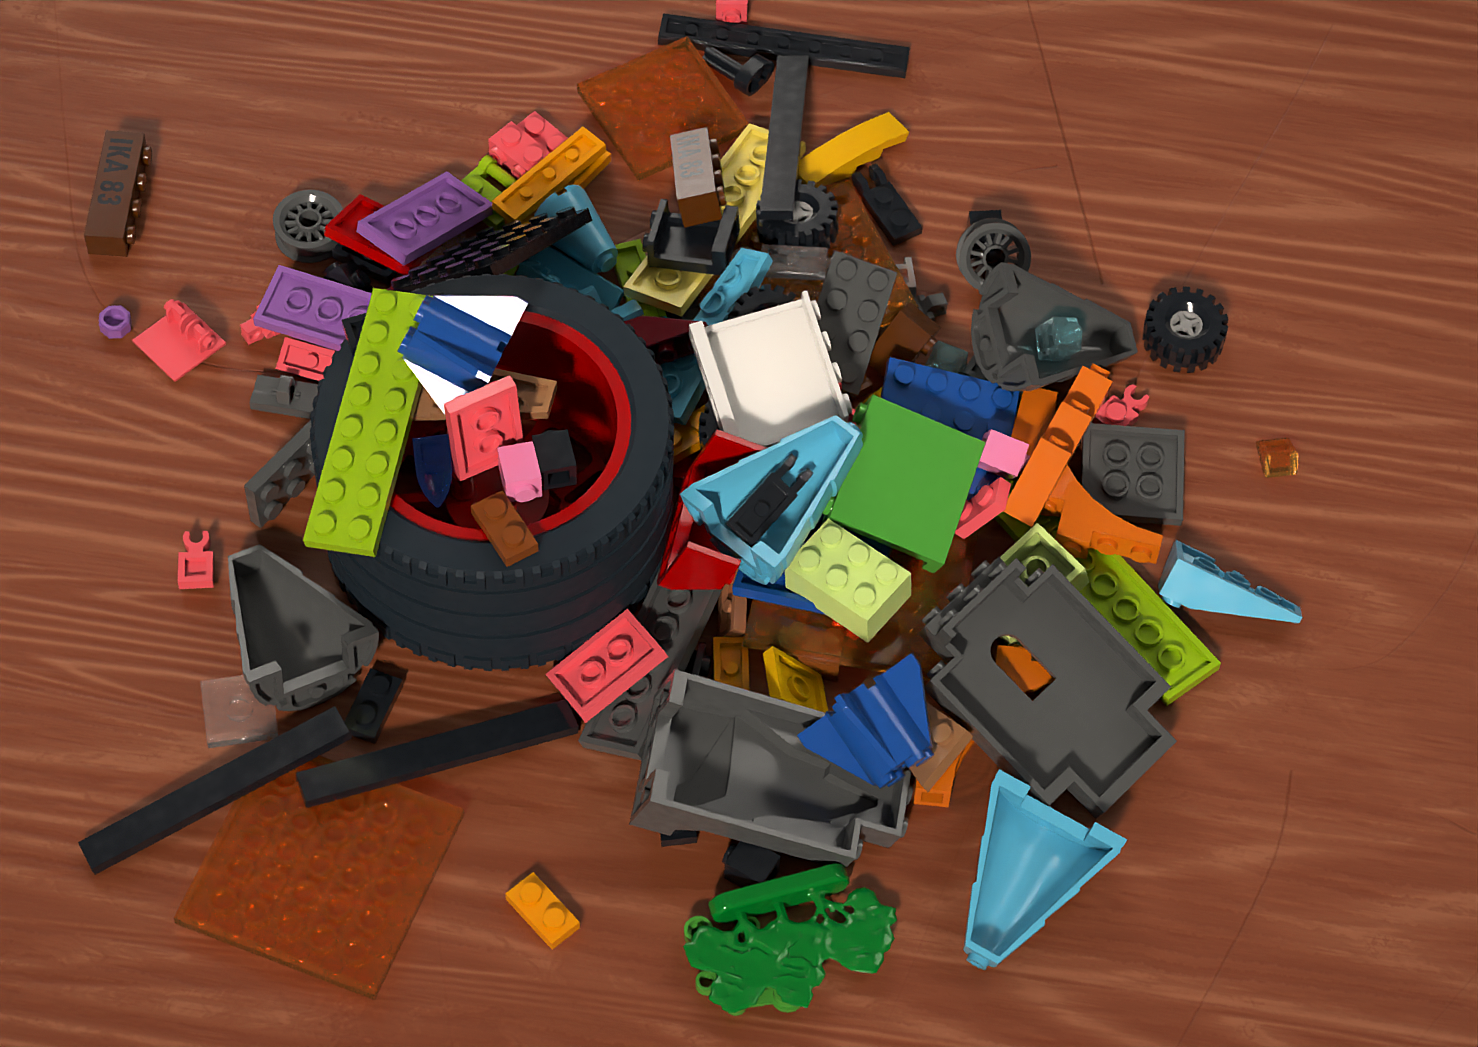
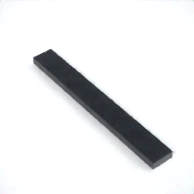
(770, 43)
(784, 138)
(436, 753)
(214, 790)

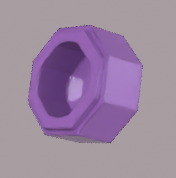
(115, 321)

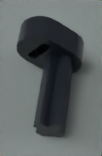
(746, 77)

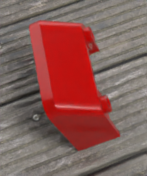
(689, 555)

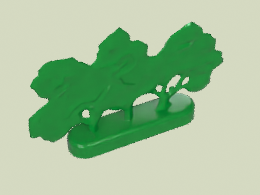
(788, 952)

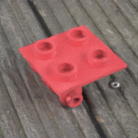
(178, 340)

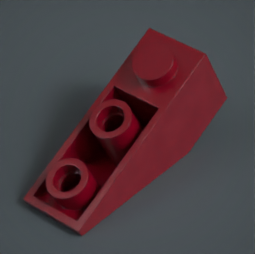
(664, 336)

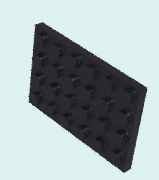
(493, 250)

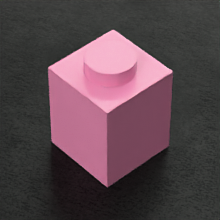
(1003, 455)
(520, 472)

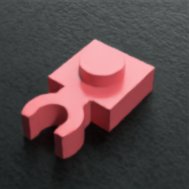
(1122, 411)
(196, 564)

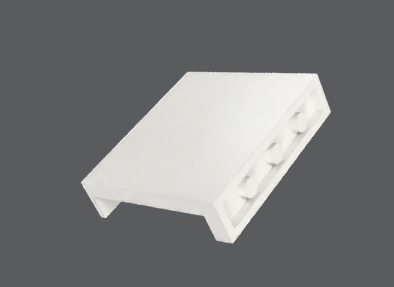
(770, 372)

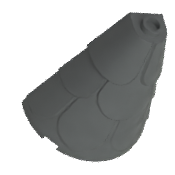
(1006, 337)
(293, 633)

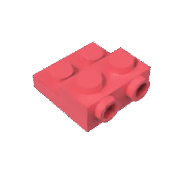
(524, 144)

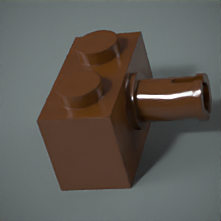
(904, 338)

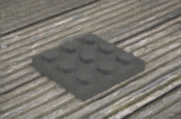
(1135, 472)

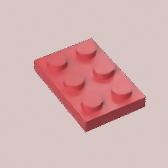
(481, 424)
(606, 665)

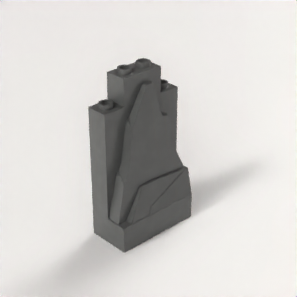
(738, 770)

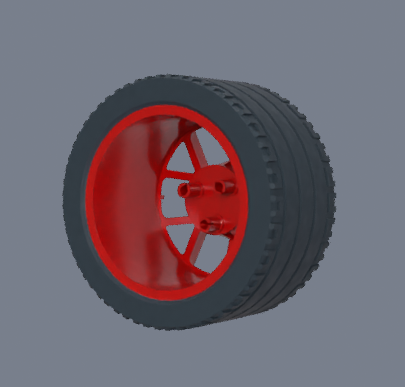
(444, 583)

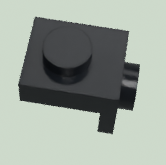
(348, 275)

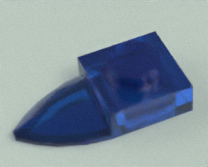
(433, 466)

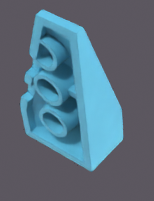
(1199, 584)

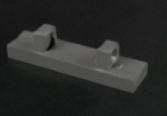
(273, 396)

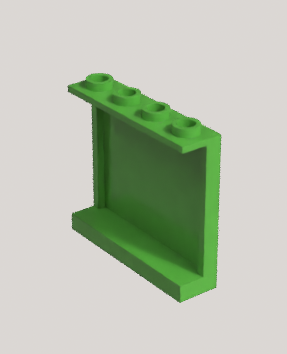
(906, 481)

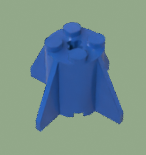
(459, 341)
(877, 728)

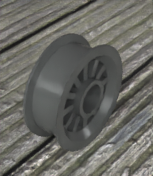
(292, 221)
(985, 228)

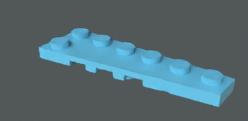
(683, 374)

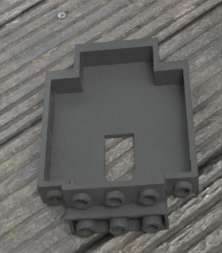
(1087, 725)

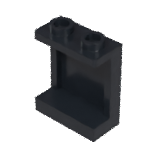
(695, 248)

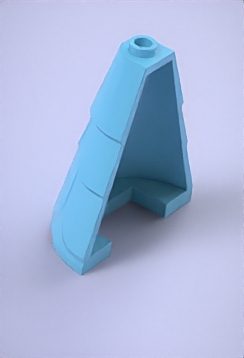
(824, 448)
(1027, 869)

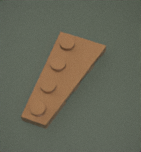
(534, 397)
(947, 742)

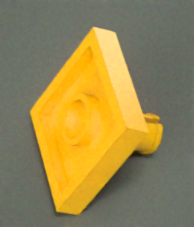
(793, 680)

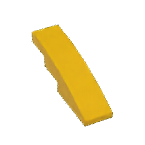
(850, 149)

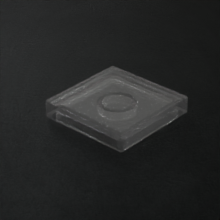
(234, 713)

